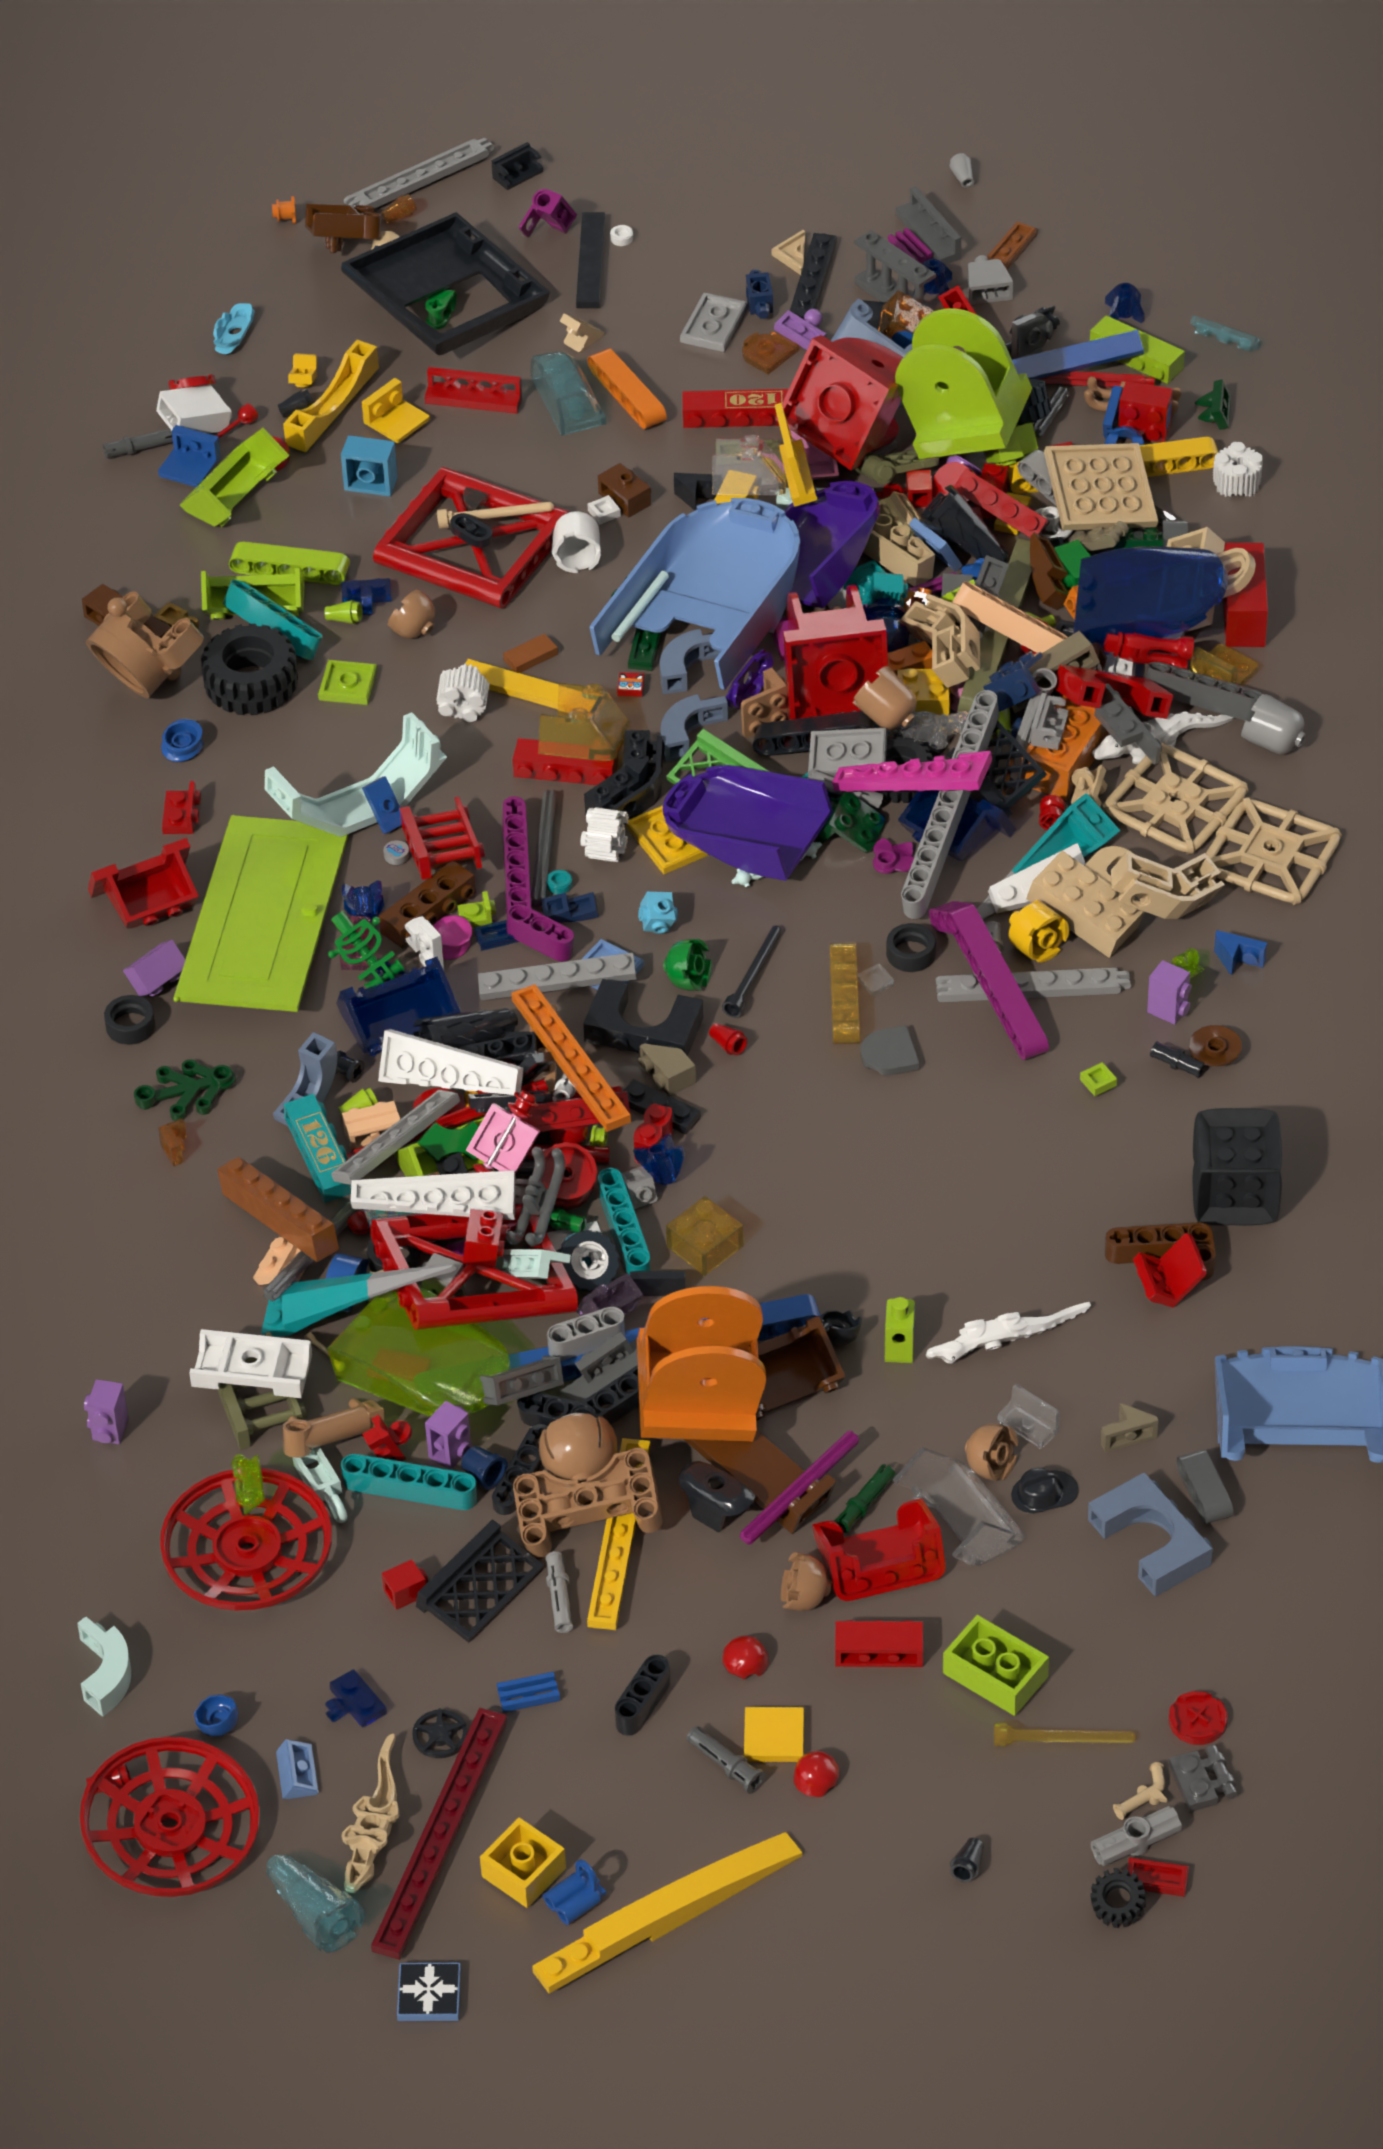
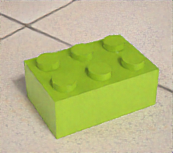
(995, 1665)

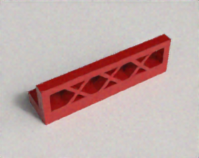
(473, 395)

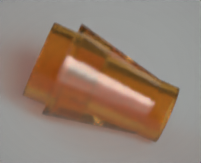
(400, 208)

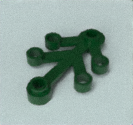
(214, 1079)

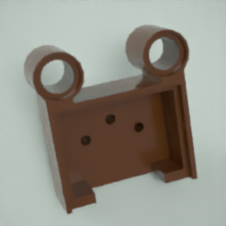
(342, 222)

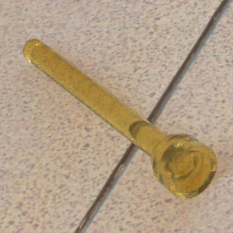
(1006, 1734)

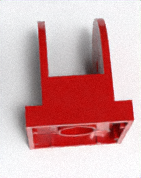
(845, 398)
(830, 656)

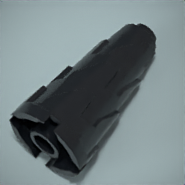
(961, 525)
(466, 1027)

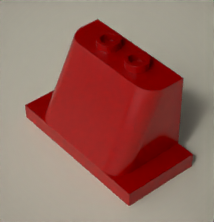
(148, 888)

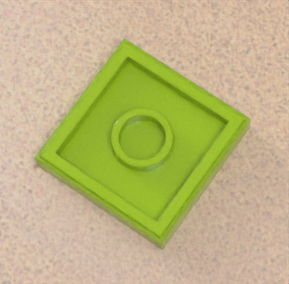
(347, 682)

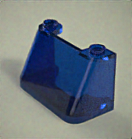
(396, 1005)

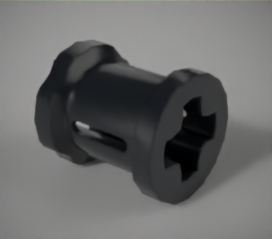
(348, 1067)

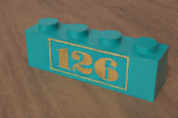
(317, 1144)

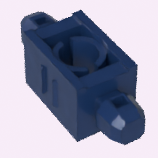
(759, 293)

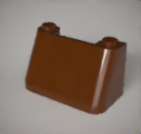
(798, 1366)

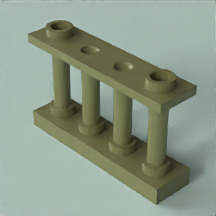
(236, 1408)

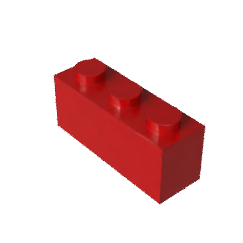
(878, 1643)

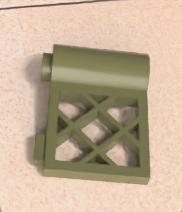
(884, 467)

